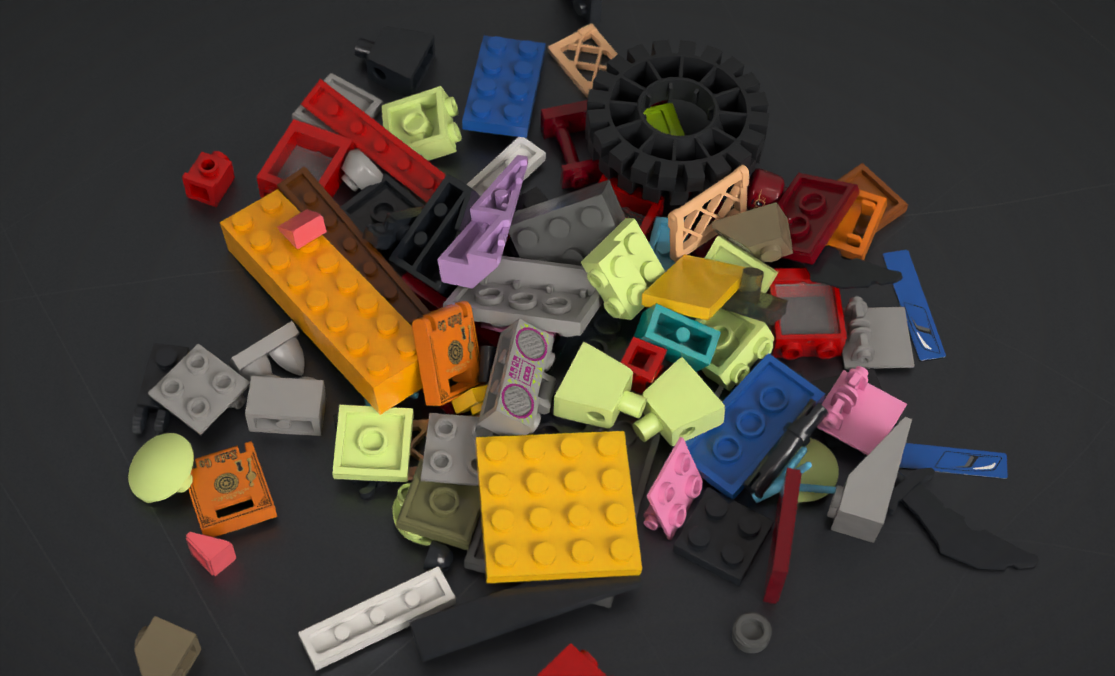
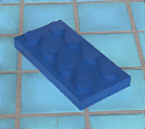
(504, 86)
(751, 425)

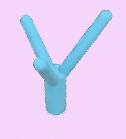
(776, 486)

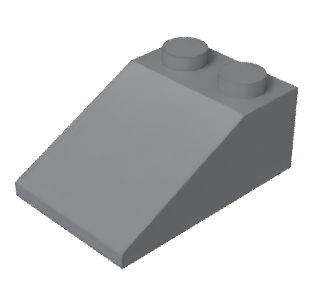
(864, 500)

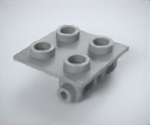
(876, 337)
(200, 389)
(451, 449)

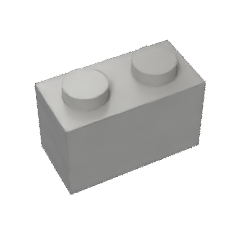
(286, 405)

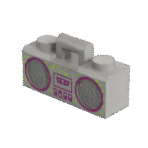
(519, 381)

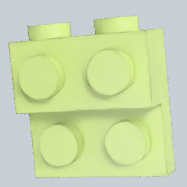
(424, 122)
(623, 269)
(738, 347)

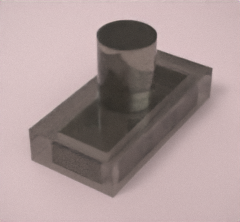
(752, 302)

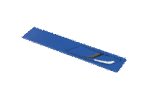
(917, 311)
(955, 460)

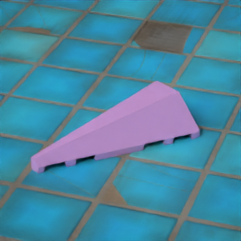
(482, 242)

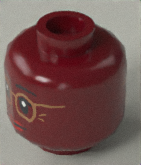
(764, 188)

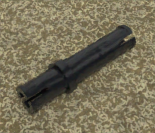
(794, 436)

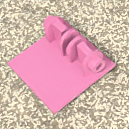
(859, 411)
(673, 491)

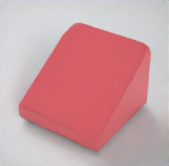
(303, 228)
(211, 552)

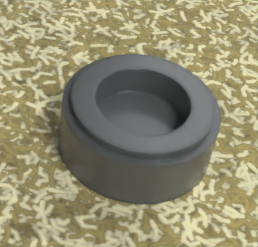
(751, 632)

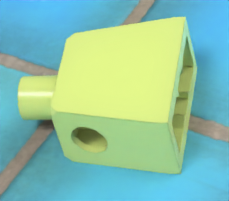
(597, 390)
(679, 406)

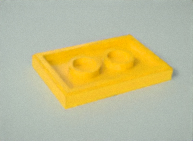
(694, 287)

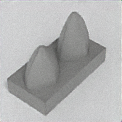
(280, 345)

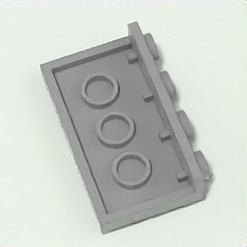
(536, 291)

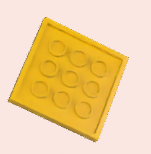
(556, 507)

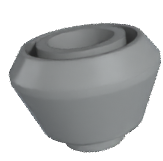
(360, 171)

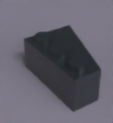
(434, 231)

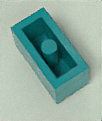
(678, 336)

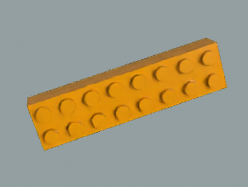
(328, 302)

